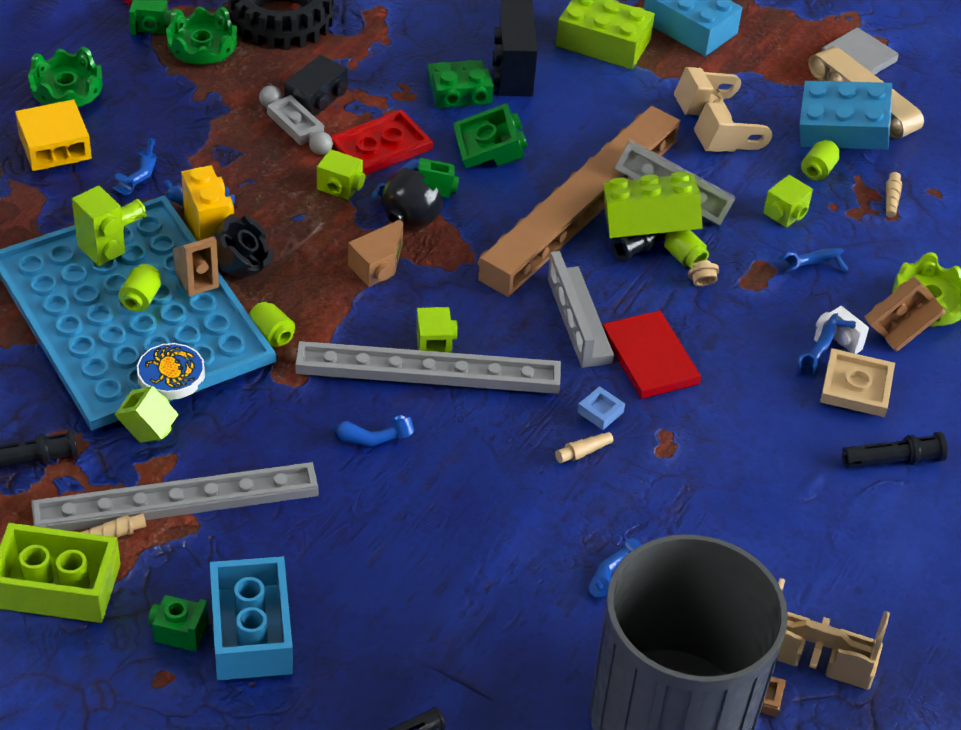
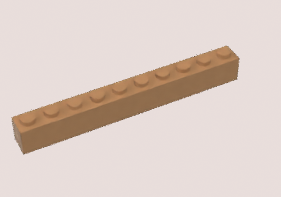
(569, 206)

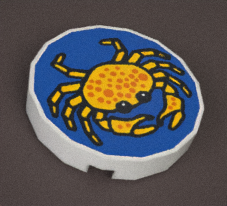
(171, 369)

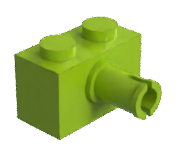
(101, 223)

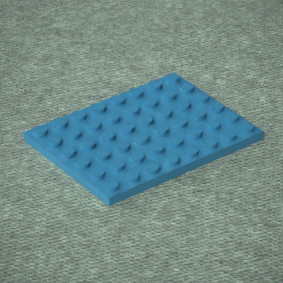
(97, 340)

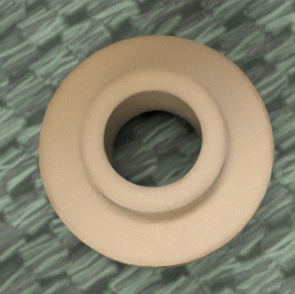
(703, 273)

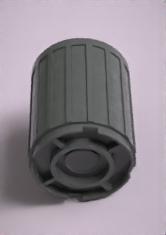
(687, 638)

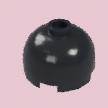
(411, 200)
(241, 247)

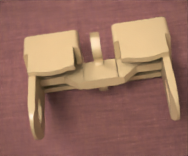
(700, 96)
(852, 656)

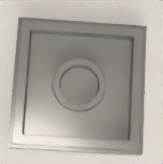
(866, 50)

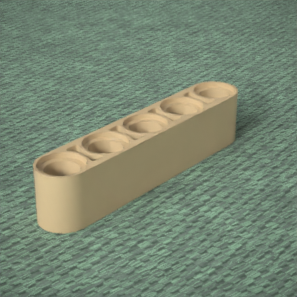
(837, 65)

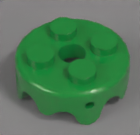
(215, 29)
(78, 69)

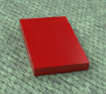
(383, 141)
(651, 354)

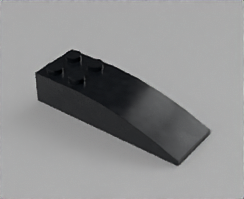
(515, 49)

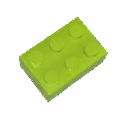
(605, 30)
(652, 205)
(57, 572)

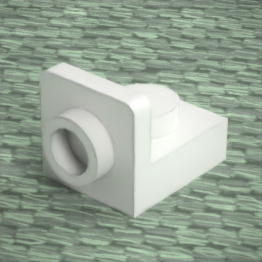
(847, 337)

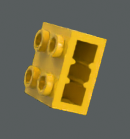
(53, 135)
(204, 201)

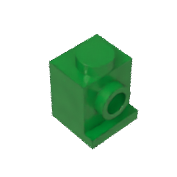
(149, 16)
(439, 176)
(179, 622)

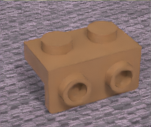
(905, 313)

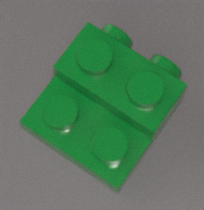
(460, 83)
(490, 137)

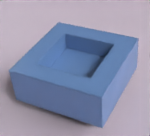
(601, 408)

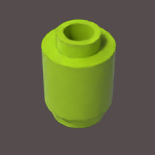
(820, 160)
(686, 247)
(140, 288)
(272, 323)

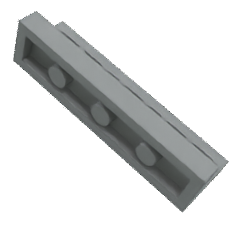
(640, 161)
(578, 313)

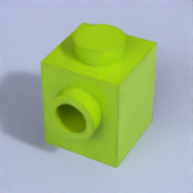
(340, 174)
(788, 201)
(435, 329)
(146, 414)

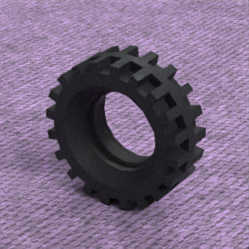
(282, 27)

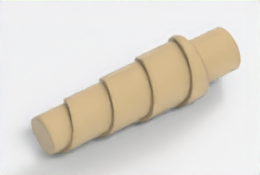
(893, 194)
(582, 447)
(120, 526)

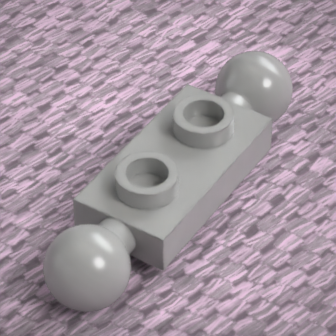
(295, 120)

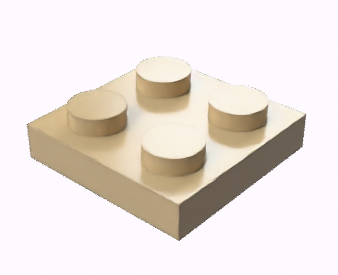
(858, 382)

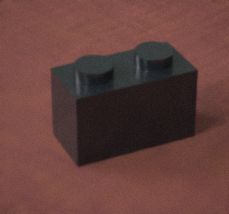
(317, 84)

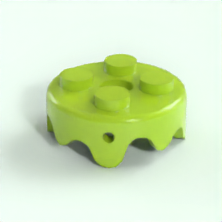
(940, 281)

